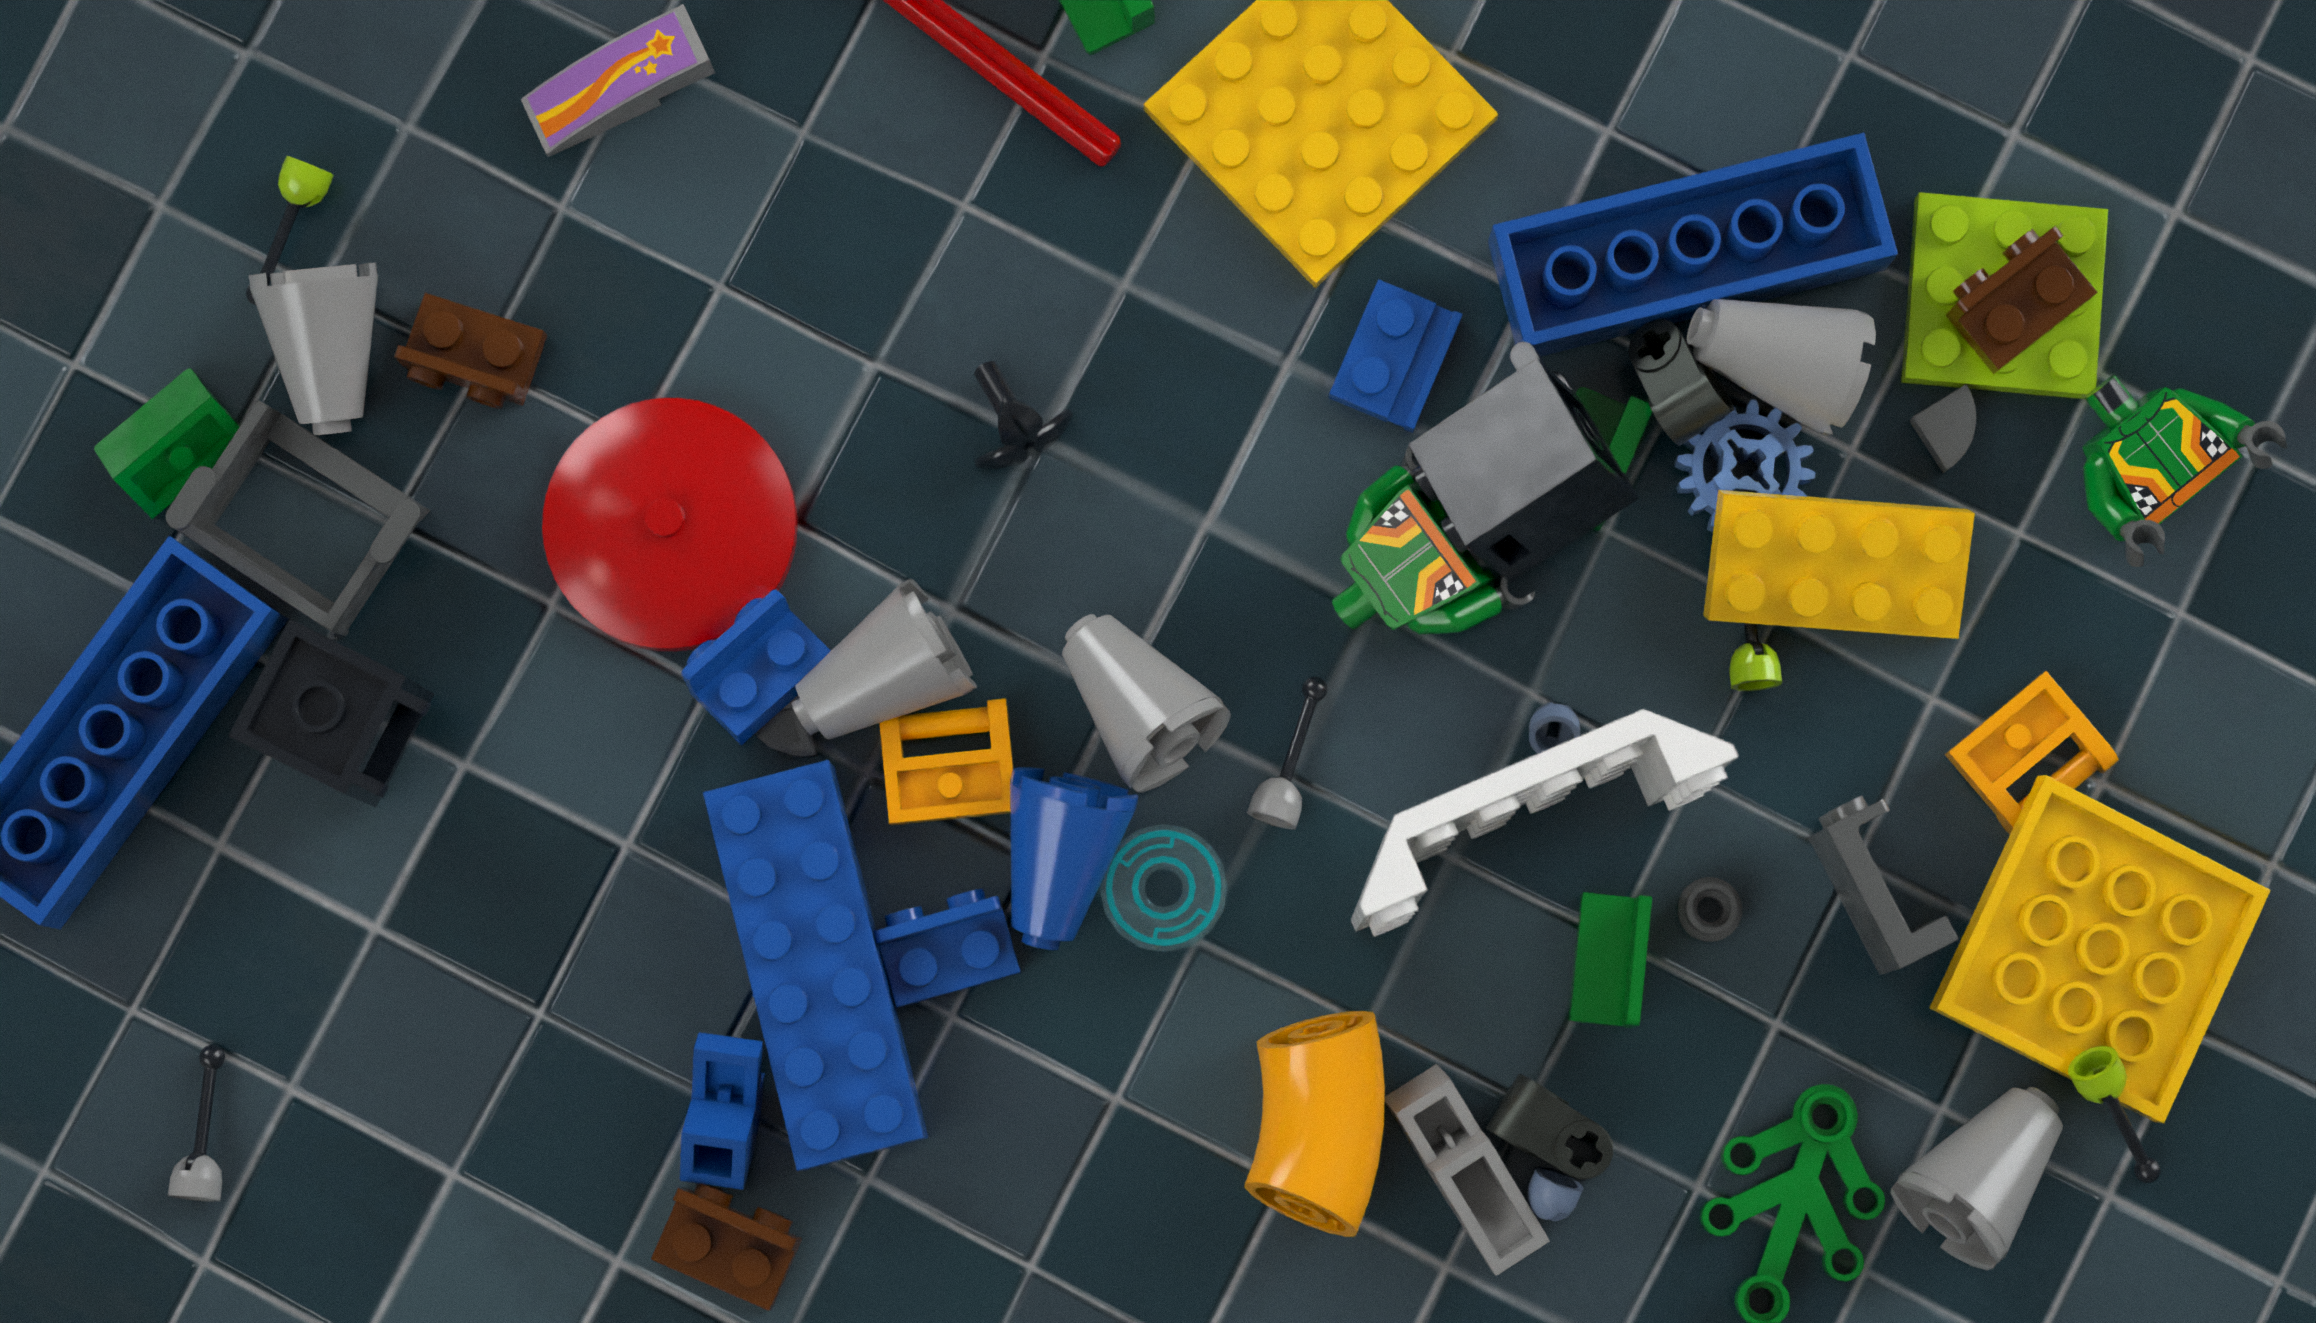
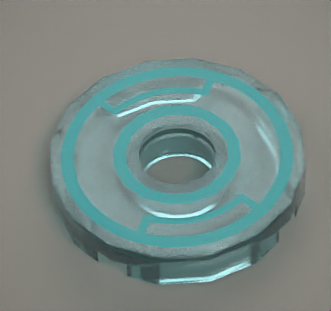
(1172, 926)

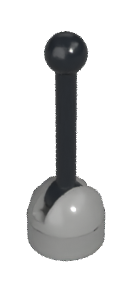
(1277, 798)
(198, 1175)

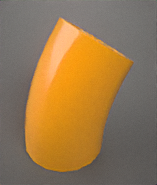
(1320, 1120)

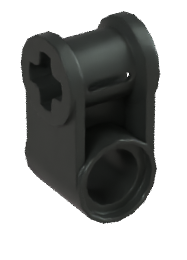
(1680, 389)
(1542, 1123)

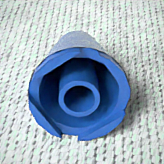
(1061, 850)

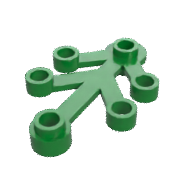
(1798, 1194)

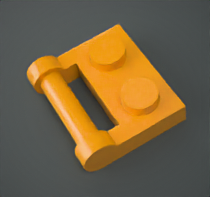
(2023, 735)
(948, 783)

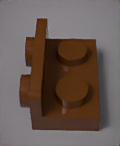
(2019, 301)
(471, 350)
(727, 1246)

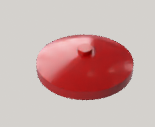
(668, 522)

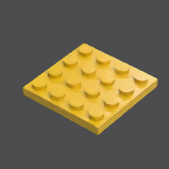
(1320, 121)
(2100, 941)

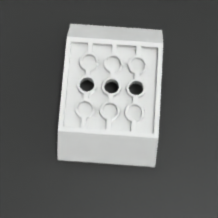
(1664, 755)

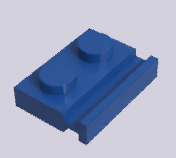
(1395, 356)

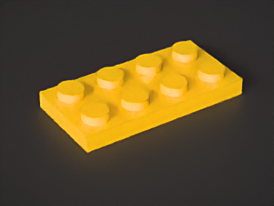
(1838, 564)

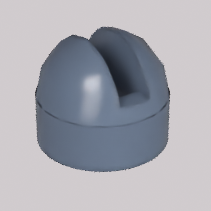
(1568, 726)
(1552, 1194)

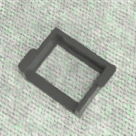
(211, 491)

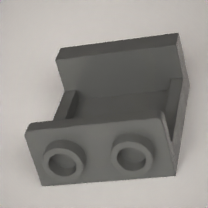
(1866, 894)

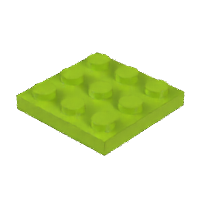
(1961, 236)

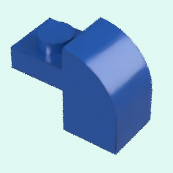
(723, 1111)

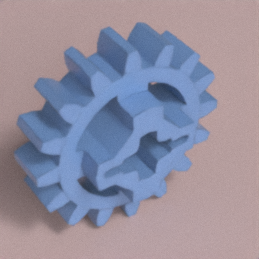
(1728, 447)

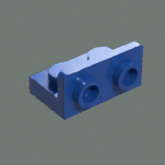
(753, 666)
(946, 949)

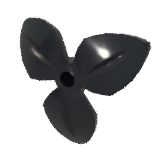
(1018, 422)

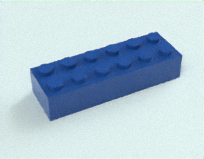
(1693, 240)
(123, 727)
(815, 965)

